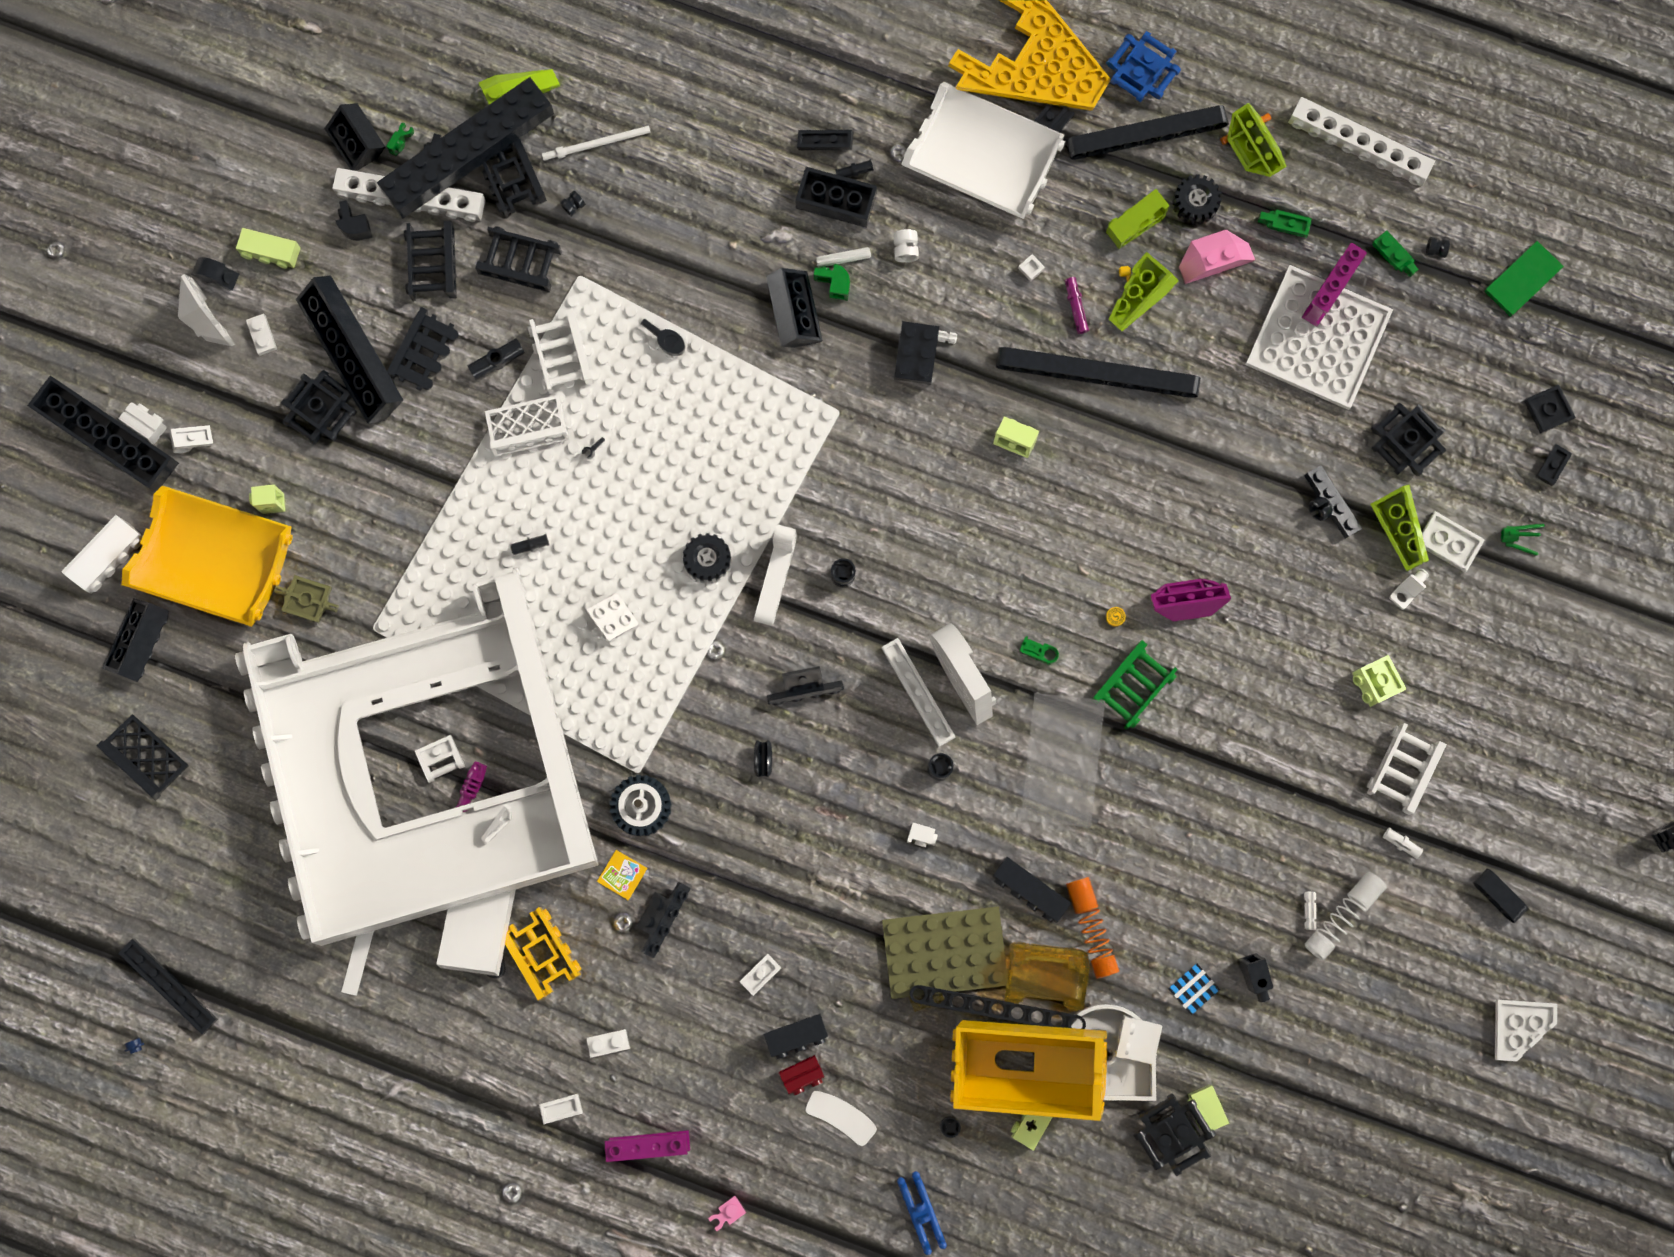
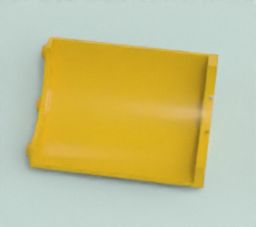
(209, 556)

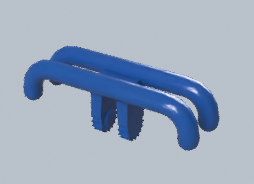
(921, 1213)

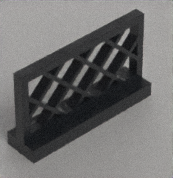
(135, 772)

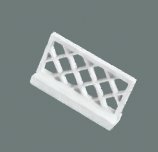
(526, 440)

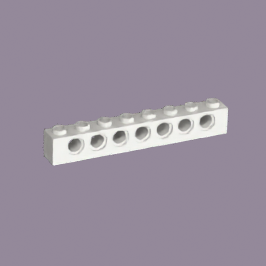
(1371, 140)
(346, 179)

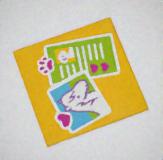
(622, 875)

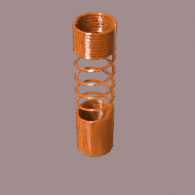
(1083, 901)

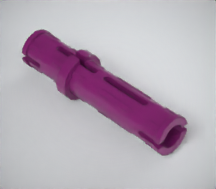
(1074, 297)

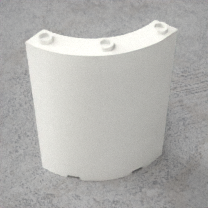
(984, 150)

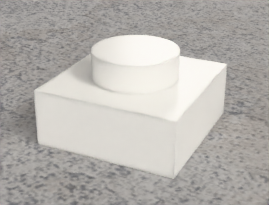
(1031, 267)

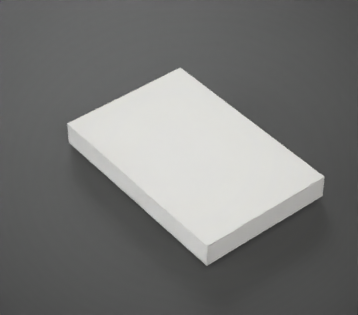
(1451, 541)

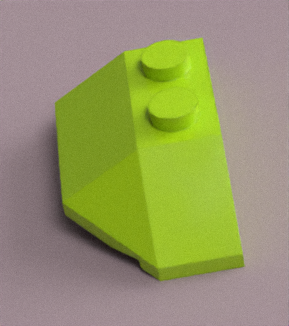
(1254, 143)

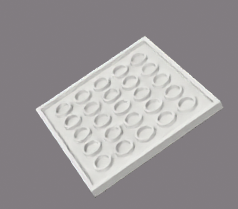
(1324, 358)

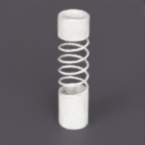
(1363, 895)

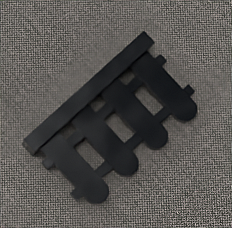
(422, 340)

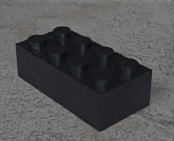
(836, 197)

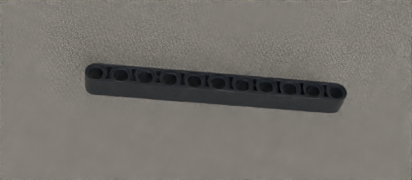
(1098, 372)

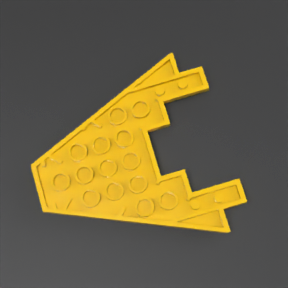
(1049, 68)

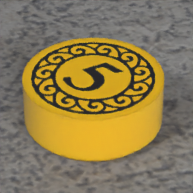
(1115, 616)

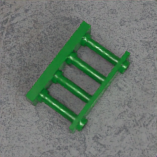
(1128, 668)

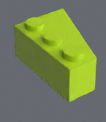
(1137, 219)

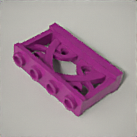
(1334, 284)

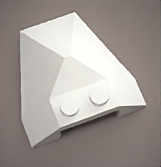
(197, 315)

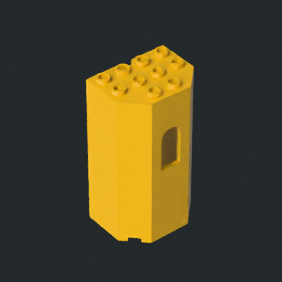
(1065, 1077)

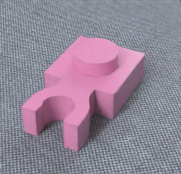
(729, 1212)

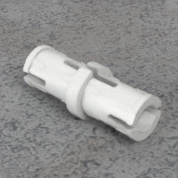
(1403, 843)

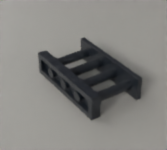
(447, 251)
(522, 277)

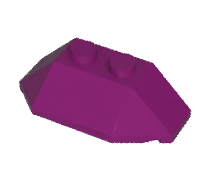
(1190, 599)

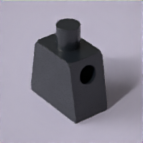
(1256, 975)

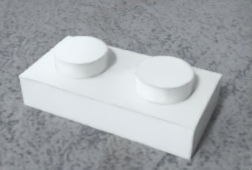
(261, 334)
(760, 974)
(608, 1043)

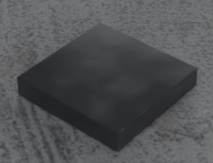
(1549, 409)

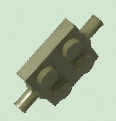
(306, 599)

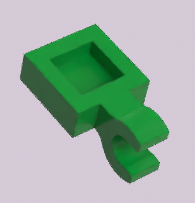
(397, 142)

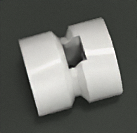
(906, 245)

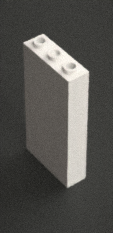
(476, 935)

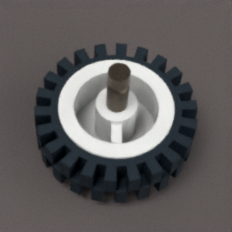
(640, 805)

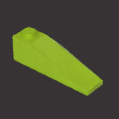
(500, 84)
(1146, 286)

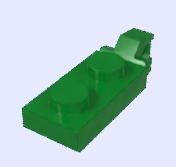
(1286, 222)
(1395, 253)

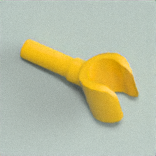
(1125, 271)

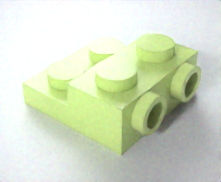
(1378, 681)

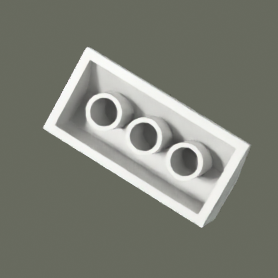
(103, 554)

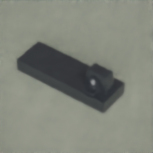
(825, 139)

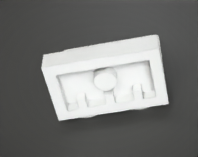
(1138, 1040)

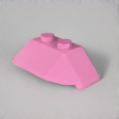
(1214, 255)

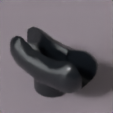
(763, 758)

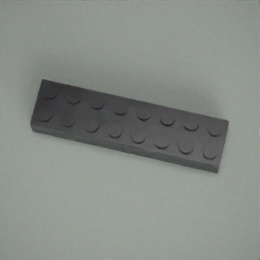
(349, 349)
(103, 434)

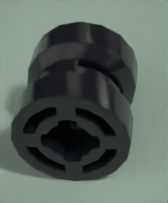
(572, 203)
(1437, 247)
(950, 1127)

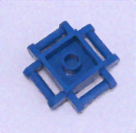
(1143, 67)

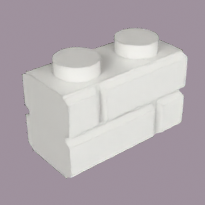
(142, 423)

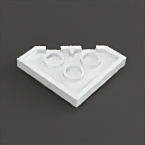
(1521, 1026)

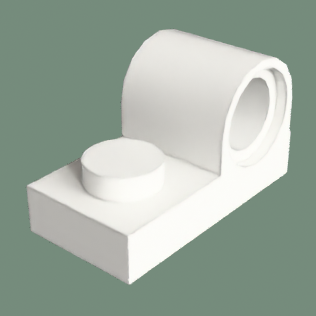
(187, 438)

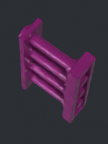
(647, 1146)

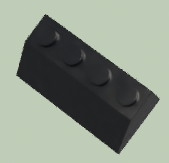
(794, 308)
(136, 639)

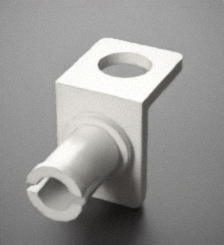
(1410, 588)

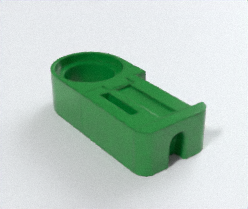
(1036, 650)

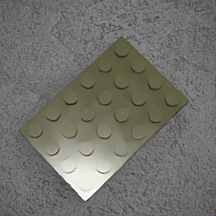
(945, 951)

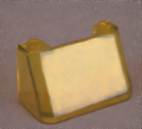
(1047, 974)

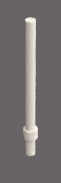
(560, 152)

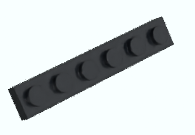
(168, 986)

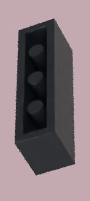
(1031, 889)

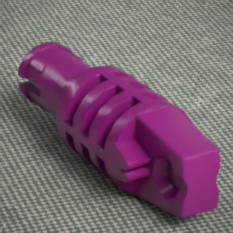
(472, 784)

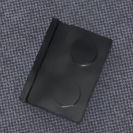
(1055, 117)

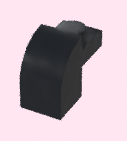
(351, 226)
(215, 272)

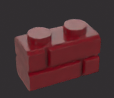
(802, 1074)

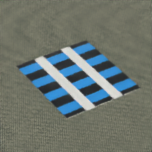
(1194, 989)

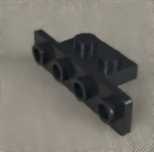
(803, 684)
(660, 916)

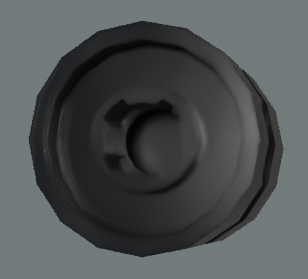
(843, 572)
(940, 766)

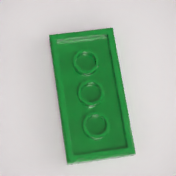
(1524, 278)

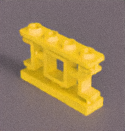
(525, 962)

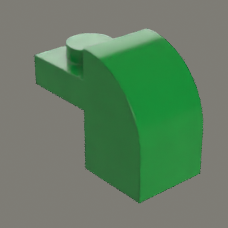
(837, 278)

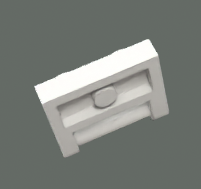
(436, 753)

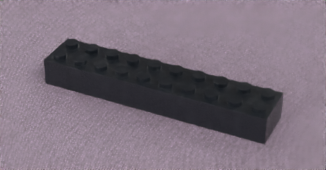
(466, 147)

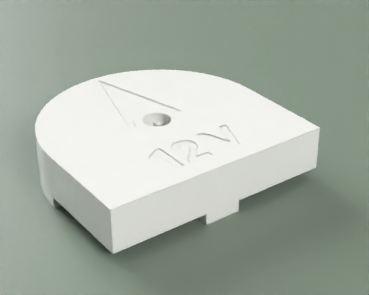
(962, 672)
(1124, 1077)

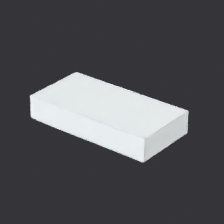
(560, 1108)

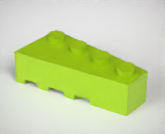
(1402, 526)

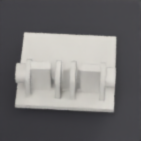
(612, 617)

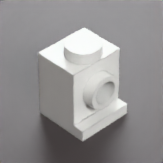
(922, 835)

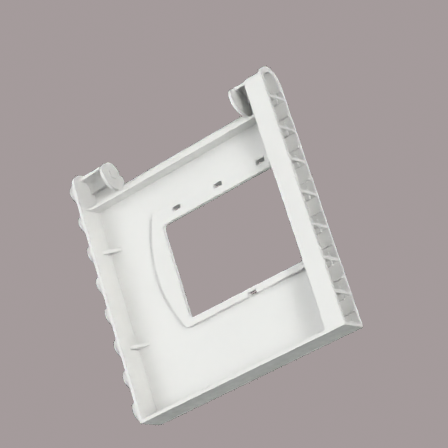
(344, 861)

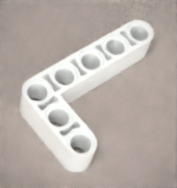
(784, 544)

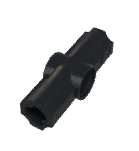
(485, 365)

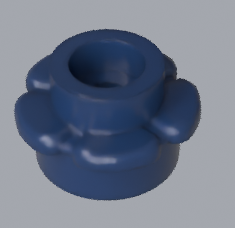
(133, 1046)

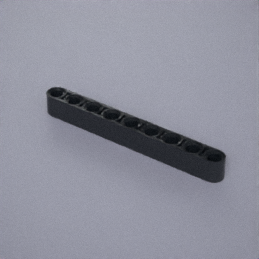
(1147, 132)
(987, 1008)

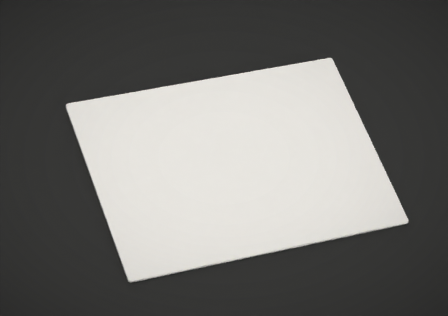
(684, 454)

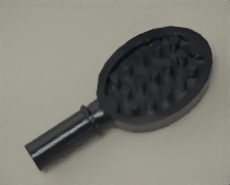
(667, 339)

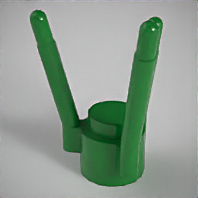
(1511, 534)

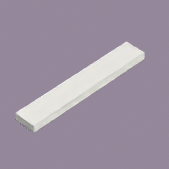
(918, 692)

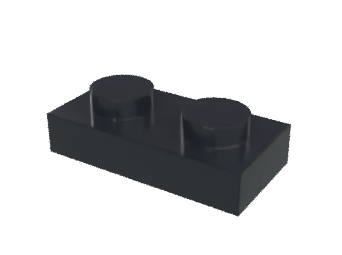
(1553, 465)

